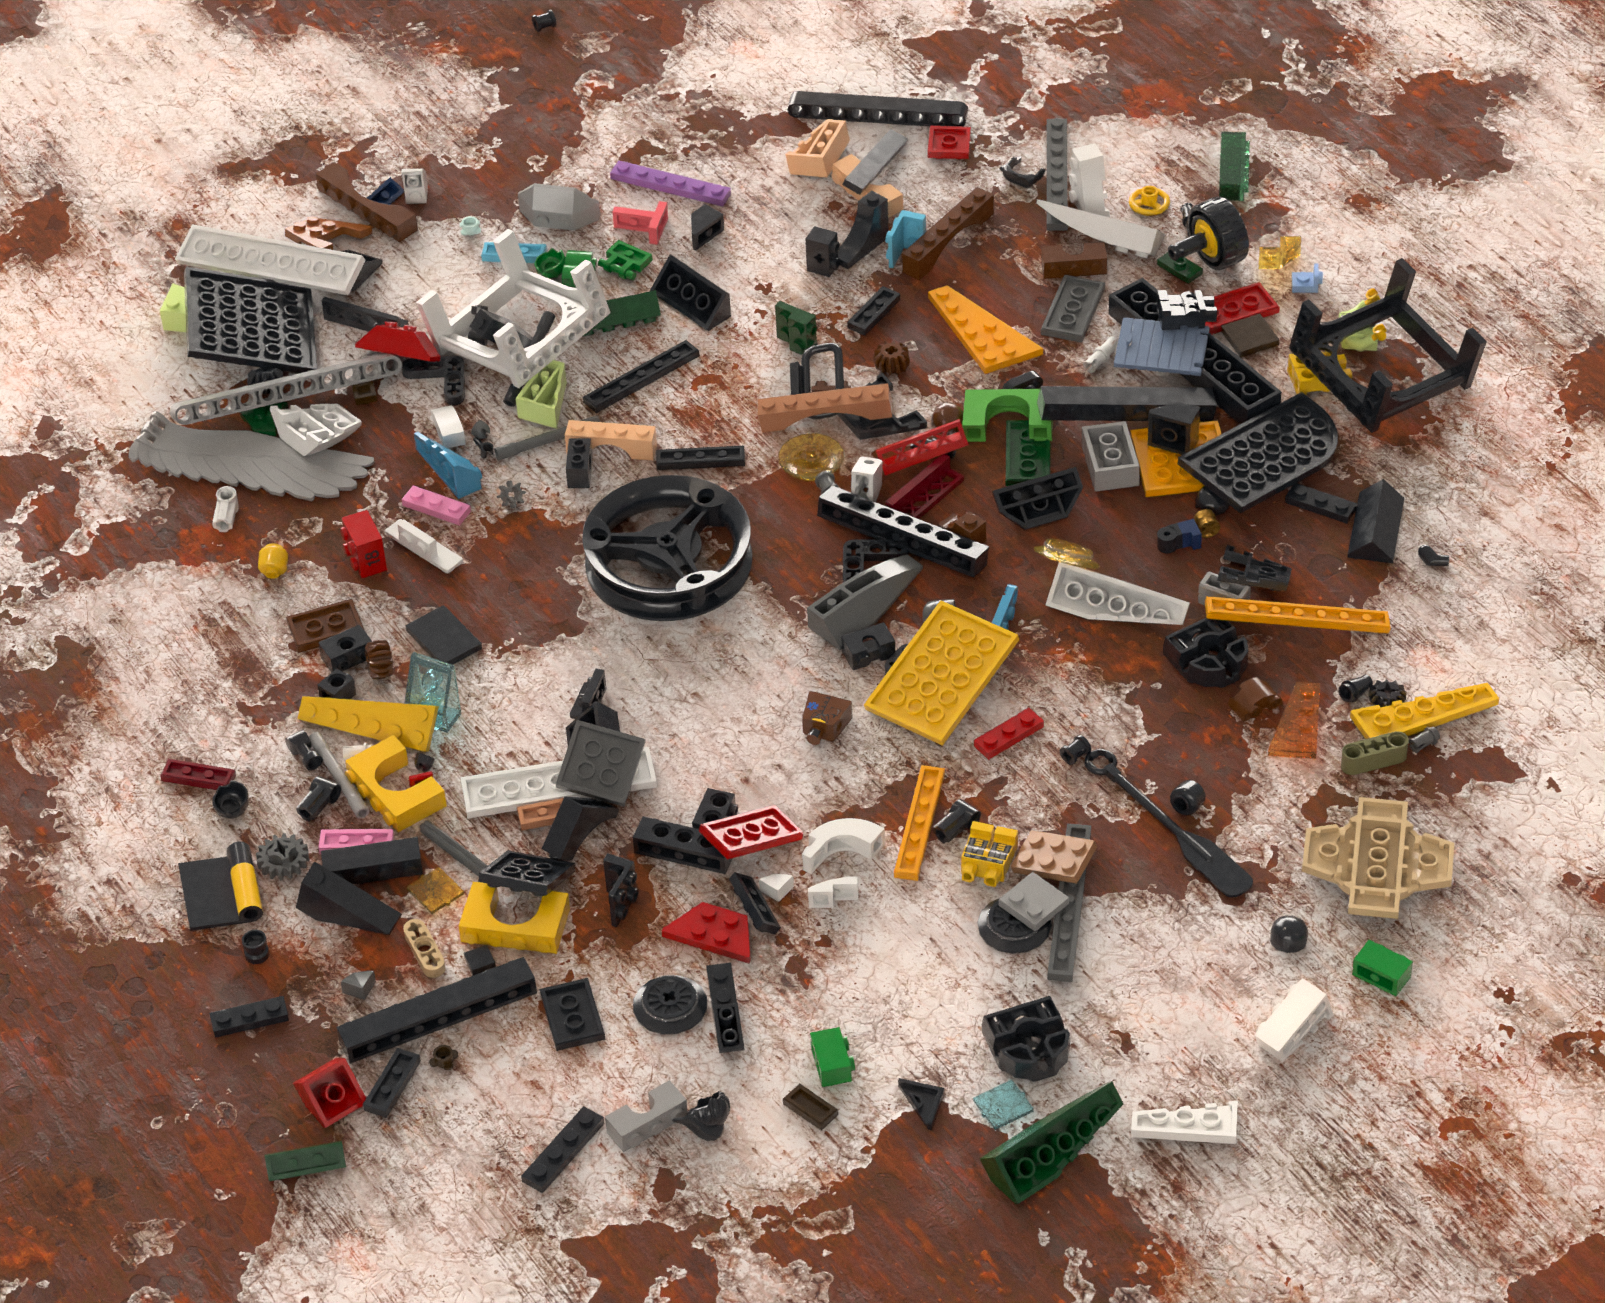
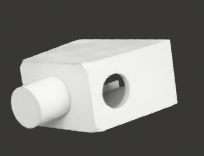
(867, 474)

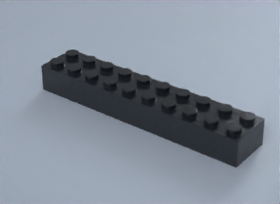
(1235, 383)

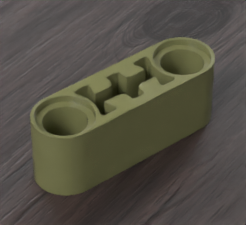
(1374, 753)

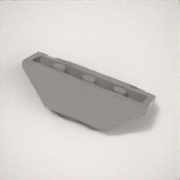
(558, 207)

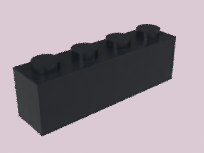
(375, 861)

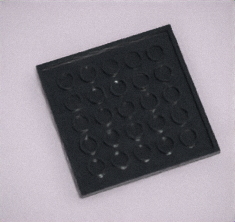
(249, 321)

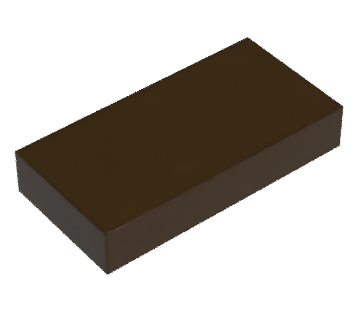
(810, 1106)

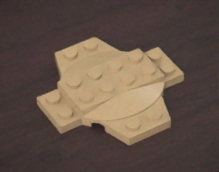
(1378, 858)

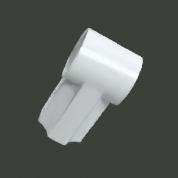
(225, 508)

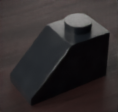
(705, 225)

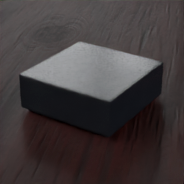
(479, 960)

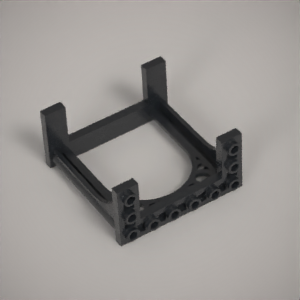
(1377, 401)

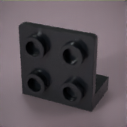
(620, 885)

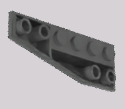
(861, 599)

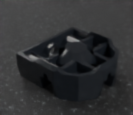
(1194, 653)
(1013, 1039)

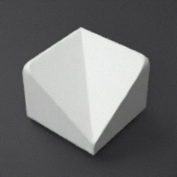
(776, 885)

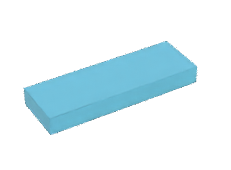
(529, 252)

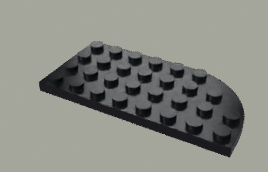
(1265, 453)

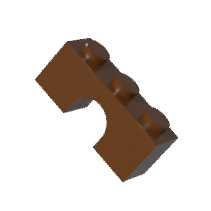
(1058, 263)

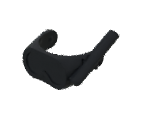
(1022, 180)

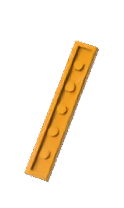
(919, 823)

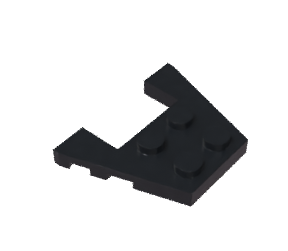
(867, 428)
(1257, 573)

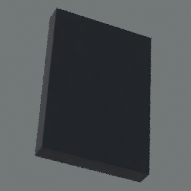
(443, 636)
(572, 1014)

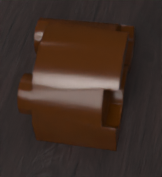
(1253, 698)

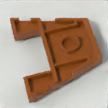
(317, 231)

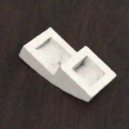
(824, 893)

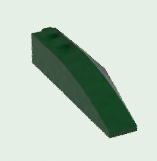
(1044, 1149)

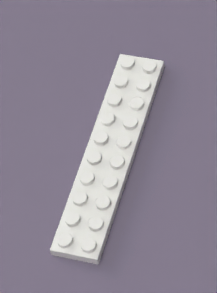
(270, 259)

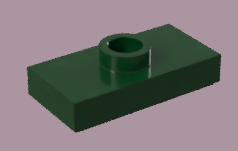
(1182, 268)

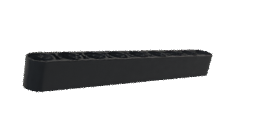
(877, 109)

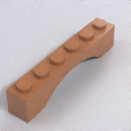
(865, 401)

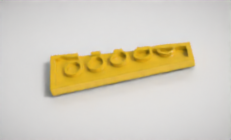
(1423, 712)
(377, 720)

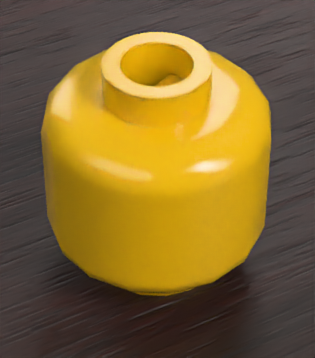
(273, 560)

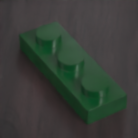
(305, 1161)

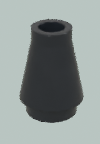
(1354, 688)

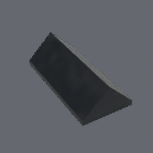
(692, 294)
(1376, 523)

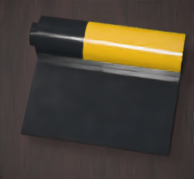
(221, 889)

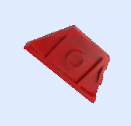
(712, 930)

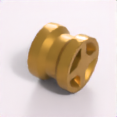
(1207, 523)

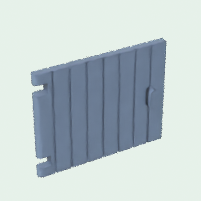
(1160, 349)

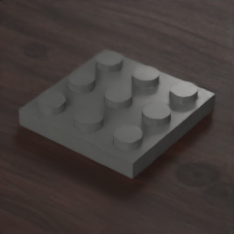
(600, 763)

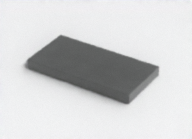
(1073, 308)

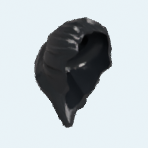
(707, 1117)

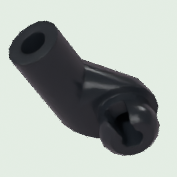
(1430, 557)

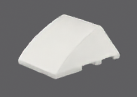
(314, 428)

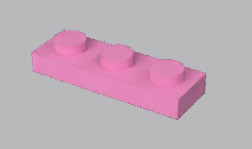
(436, 505)
(352, 837)

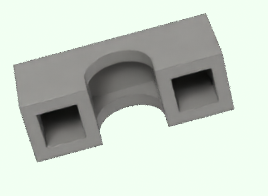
(632, 1128)

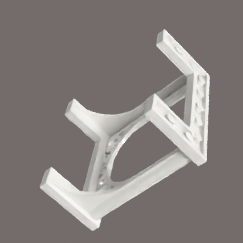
(519, 363)

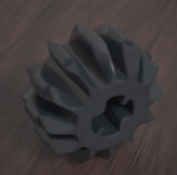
(264, 374)

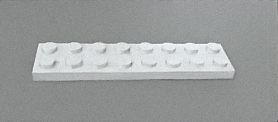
(522, 786)

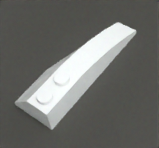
(1115, 232)
(1107, 598)

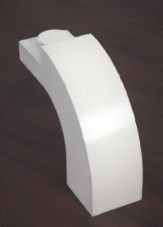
(842, 835)

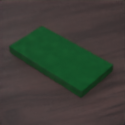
(1024, 456)

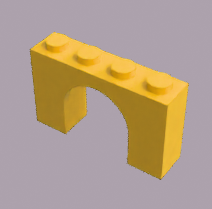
(398, 807)
(538, 934)

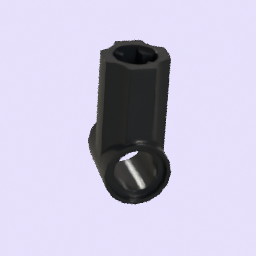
(320, 794)
(959, 817)

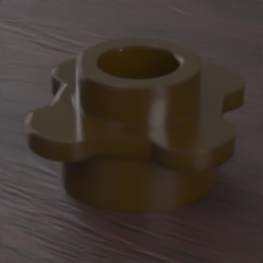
(442, 1052)

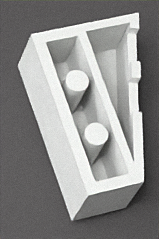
(1087, 179)
(1293, 1020)

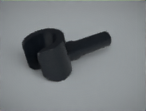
(484, 447)

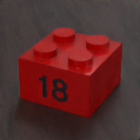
(363, 544)

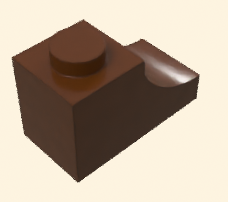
(968, 526)

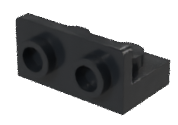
(591, 691)

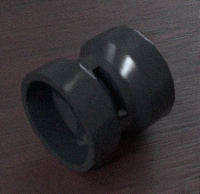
(255, 946)

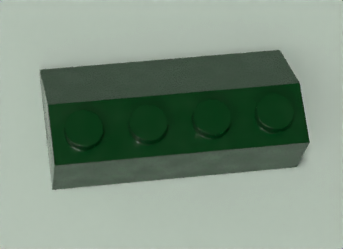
(629, 310)

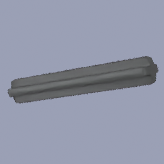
(452, 847)

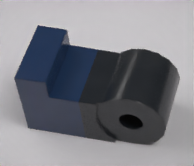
(1179, 536)

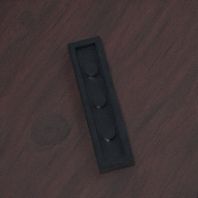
(700, 457)

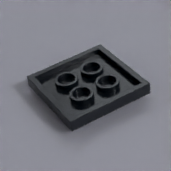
(526, 873)

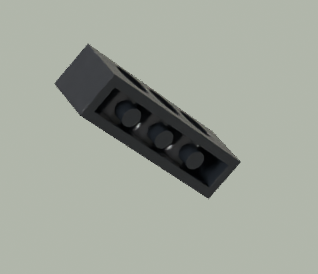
(677, 845)

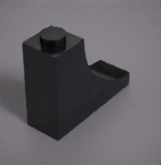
(867, 231)
(488, 323)
(573, 823)

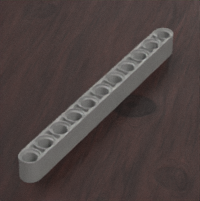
(276, 388)

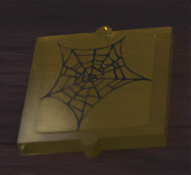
(435, 890)

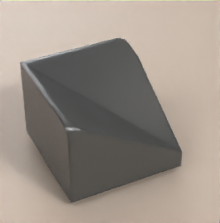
(358, 984)

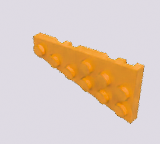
(982, 334)

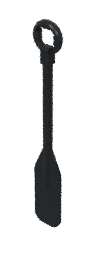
(1197, 850)

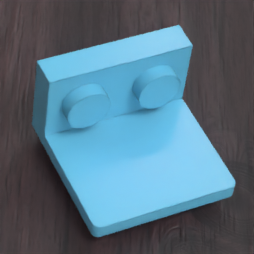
(905, 231)

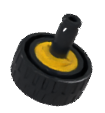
(1215, 234)

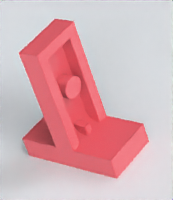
(642, 220)

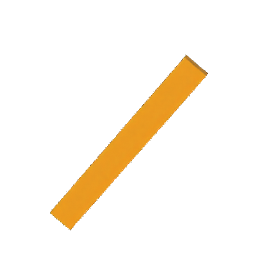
(1297, 615)

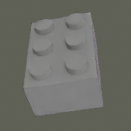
(1110, 456)

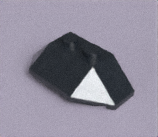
(1039, 499)

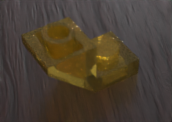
(1280, 256)

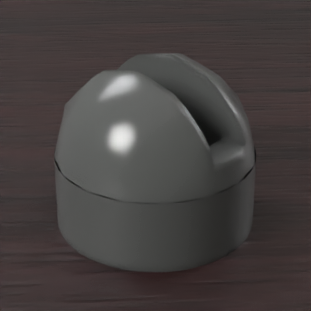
(480, 429)

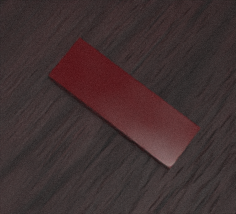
(196, 774)

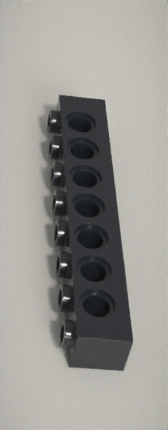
(886, 523)

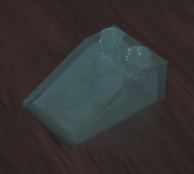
(434, 684)

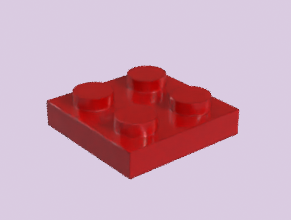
(949, 142)

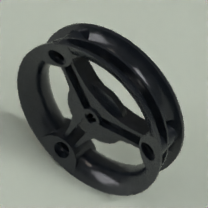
(666, 547)

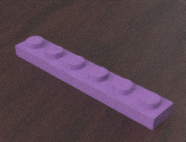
(670, 183)

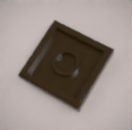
(1250, 335)

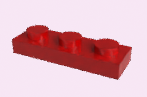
(1008, 733)

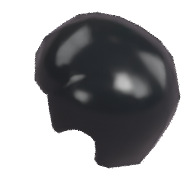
(1209, 500)
(231, 800)
(1289, 934)

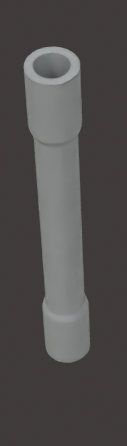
(354, 799)

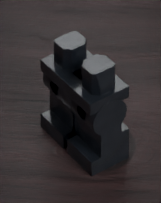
(1185, 309)

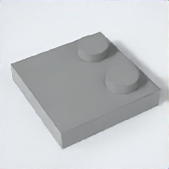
(1033, 901)

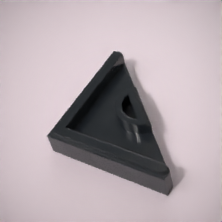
(923, 1098)

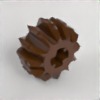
(891, 358)
(379, 659)

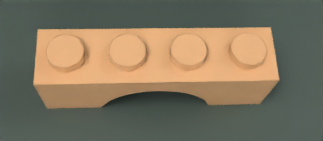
(845, 166)
(636, 440)

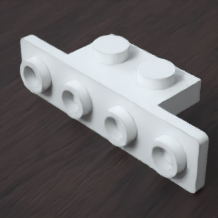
(423, 545)

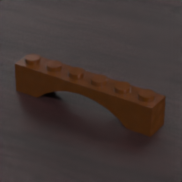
(390, 219)
(924, 252)

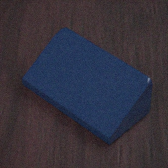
(386, 192)

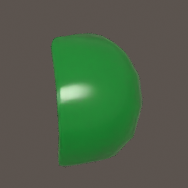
(550, 263)

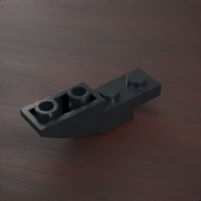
(725, 1008)

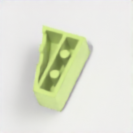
(173, 309)
(543, 395)

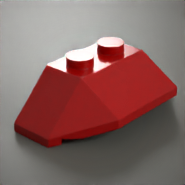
(399, 341)

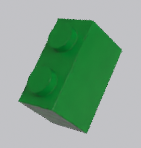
(1382, 967)
(831, 1056)

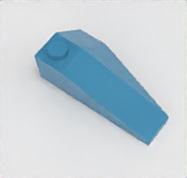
(452, 468)

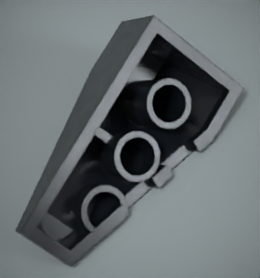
(339, 902)

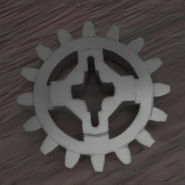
(282, 856)

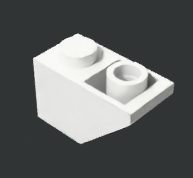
(415, 185)

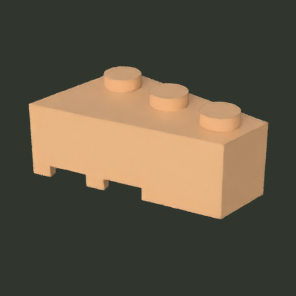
(820, 151)

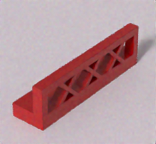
(924, 451)

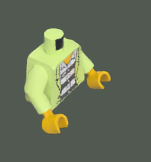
(1367, 338)

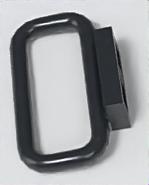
(800, 374)

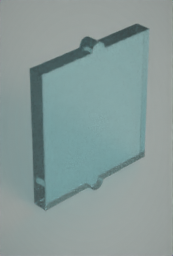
(1003, 1104)

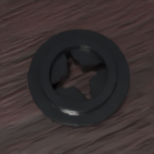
(1378, 696)

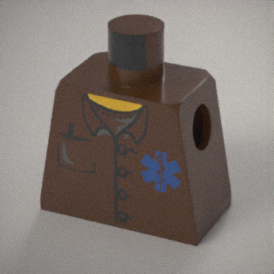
(825, 717)

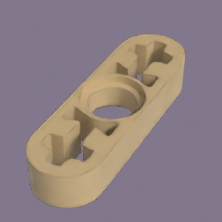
(424, 939)

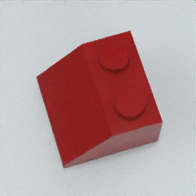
(331, 1092)

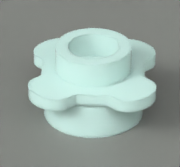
(470, 226)

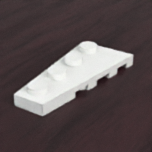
(1187, 1124)

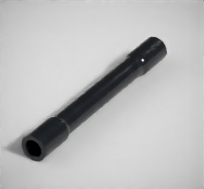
(542, 329)

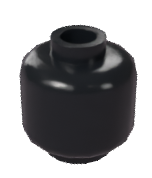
(1187, 797)

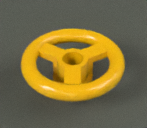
(1149, 198)

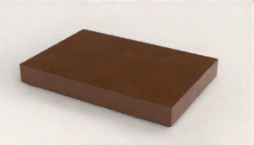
(322, 623)

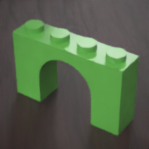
(983, 404)

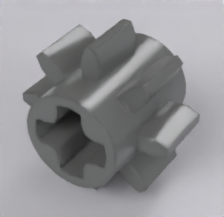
(504, 494)

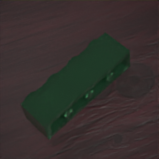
(1232, 166)

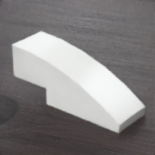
(448, 426)

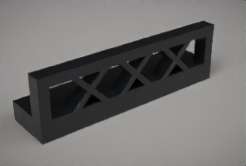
(356, 316)

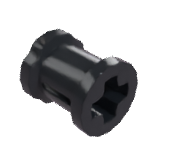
(544, 20)
(1075, 750)

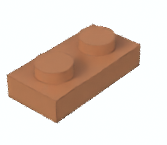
(538, 814)

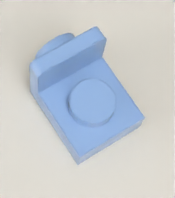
(1307, 281)

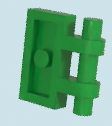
(628, 256)

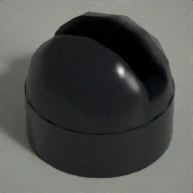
(423, 760)

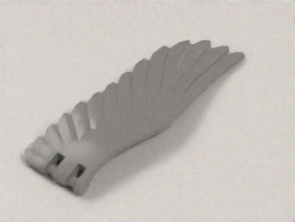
(246, 459)

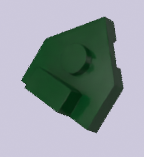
(261, 419)

